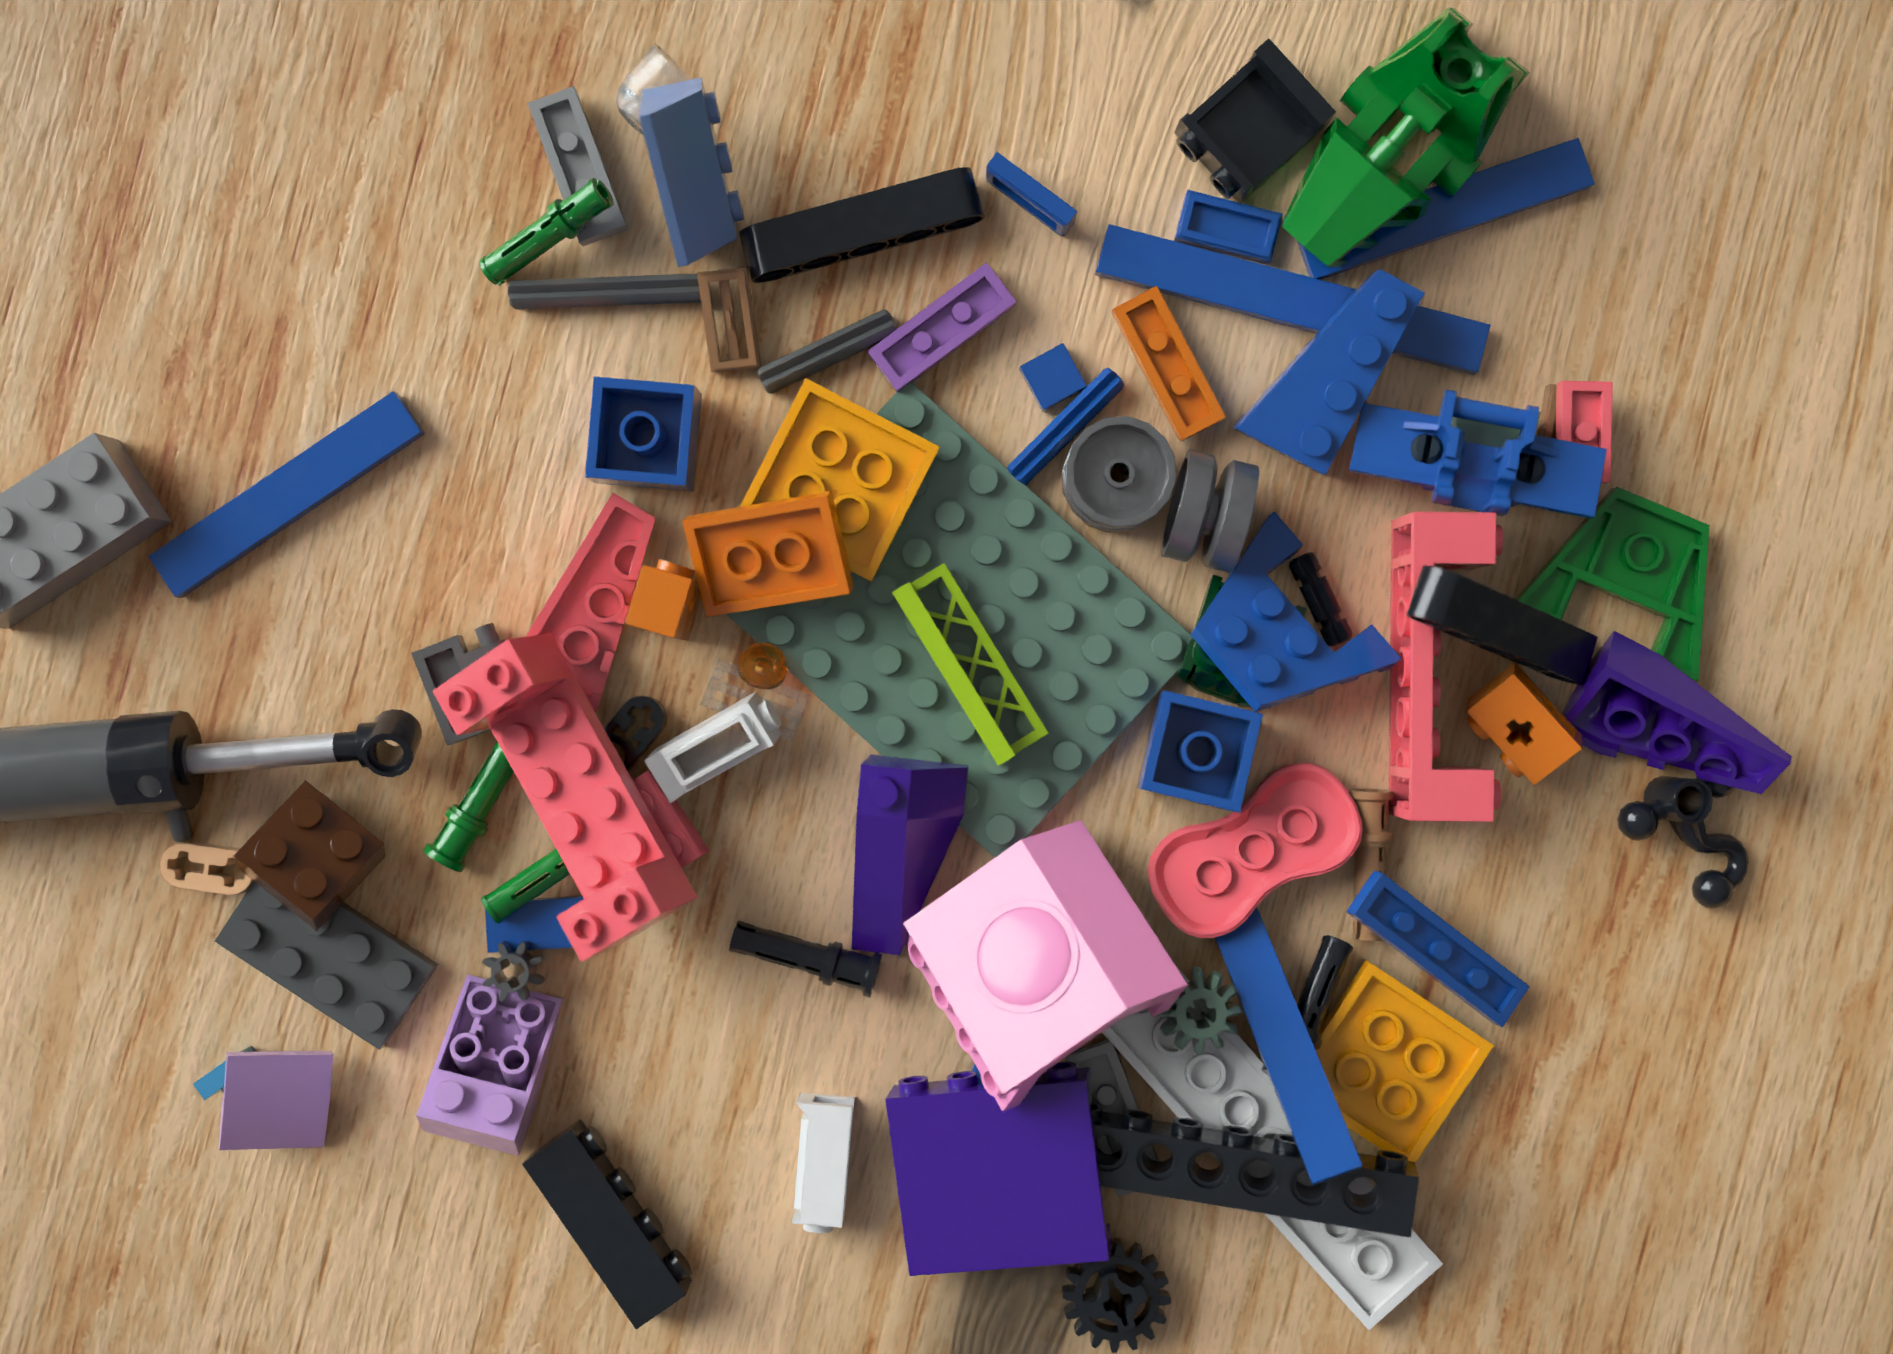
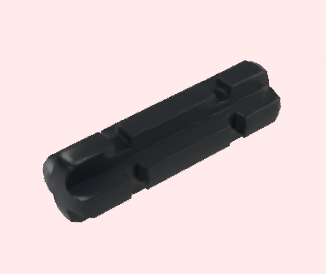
(1320, 599)

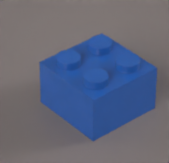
(643, 434)
(1200, 751)

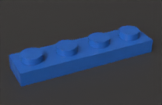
(1437, 948)

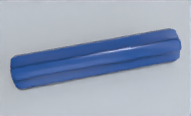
(1065, 426)

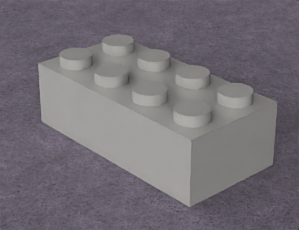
(71, 523)

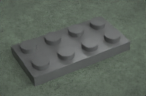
(343, 969)

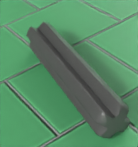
(826, 351)

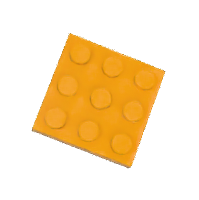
(857, 456)
(1396, 1061)

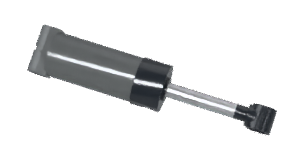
(161, 764)

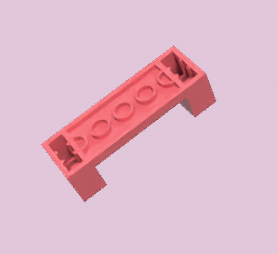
(575, 787)
(1419, 788)

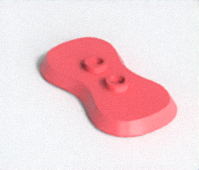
(1287, 830)

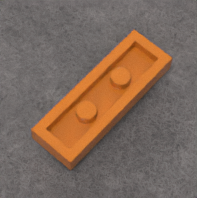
(1168, 364)

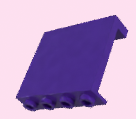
(994, 1183)

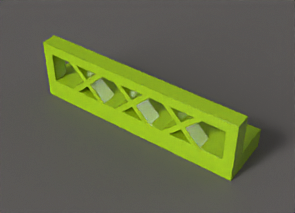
(954, 674)

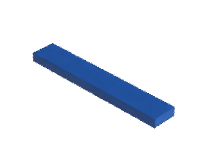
(1480, 200)
(286, 495)
(1288, 1052)

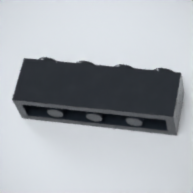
(609, 1223)

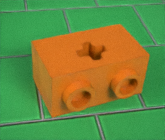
(665, 600)
(1517, 697)

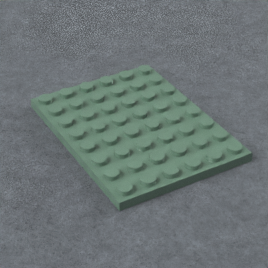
(1054, 607)

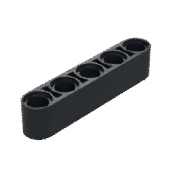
(861, 225)
(1501, 625)

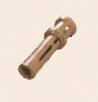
(1371, 852)

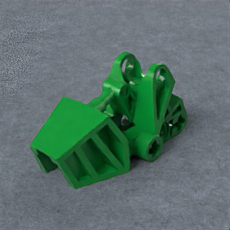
(1438, 85)

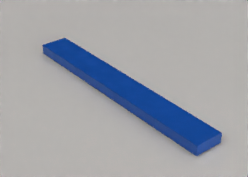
(1276, 295)

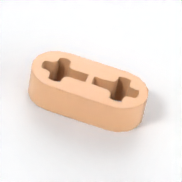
(207, 879)

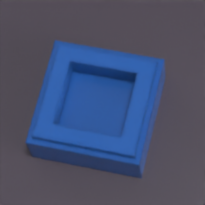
(1052, 377)

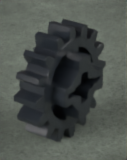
(1133, 1286)

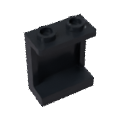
(1254, 123)

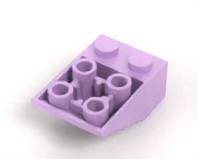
(490, 1067)

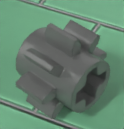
(512, 984)

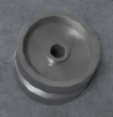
(1143, 456)
(1218, 512)

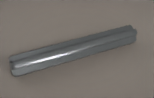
(604, 291)

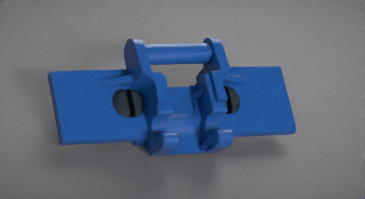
(1476, 476)

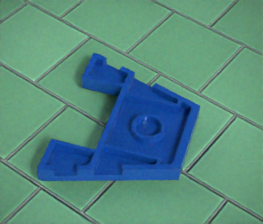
(1266, 641)

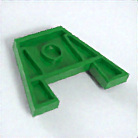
(1641, 557)

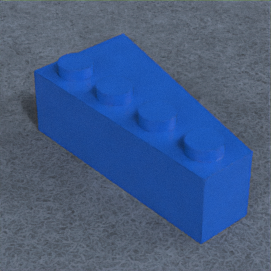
(1328, 382)

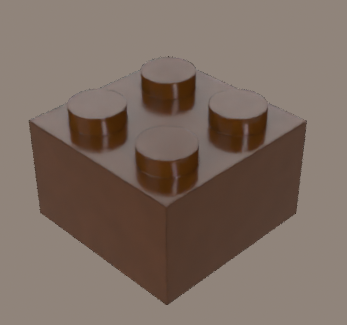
(310, 855)

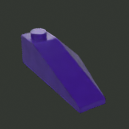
(1656, 712)
(902, 836)

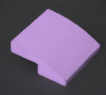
(275, 1099)

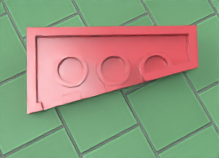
(595, 594)

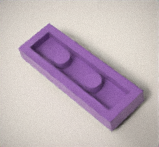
(942, 327)

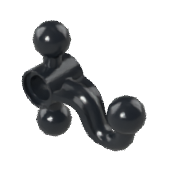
(1640, 821)

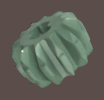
(1212, 1023)

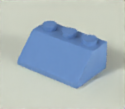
(690, 168)

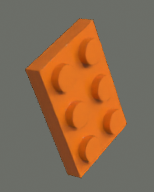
(768, 554)

